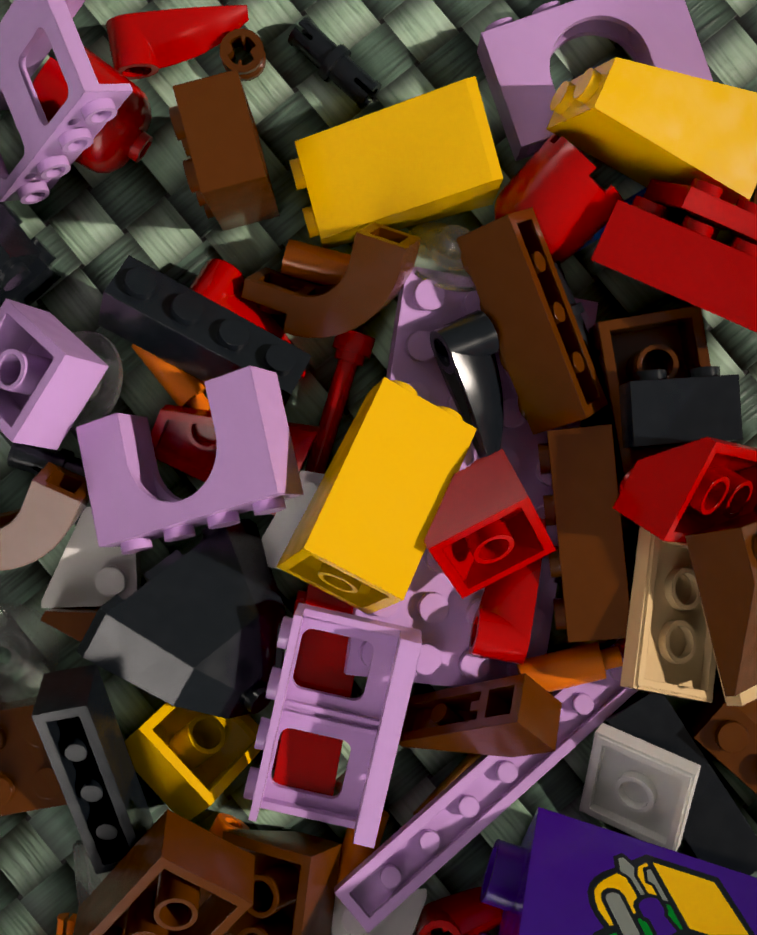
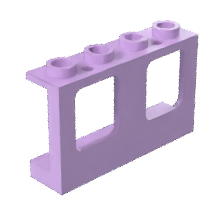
(50, 147)
(366, 723)

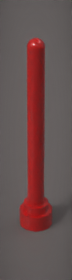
(350, 351)

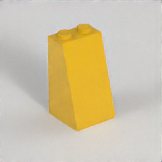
(661, 125)
(399, 165)
(379, 498)

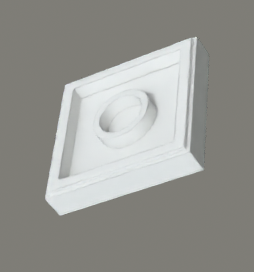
(638, 787)

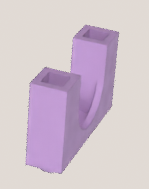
(519, 54)
(250, 472)

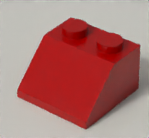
(486, 526)

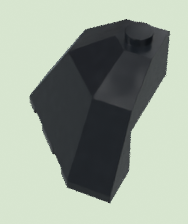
(198, 628)

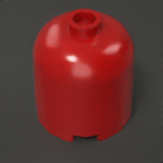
(120, 138)
(563, 196)

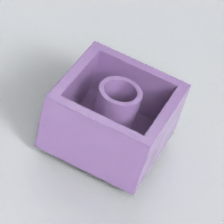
(42, 376)

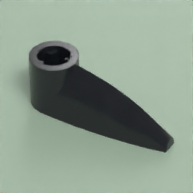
(470, 370)

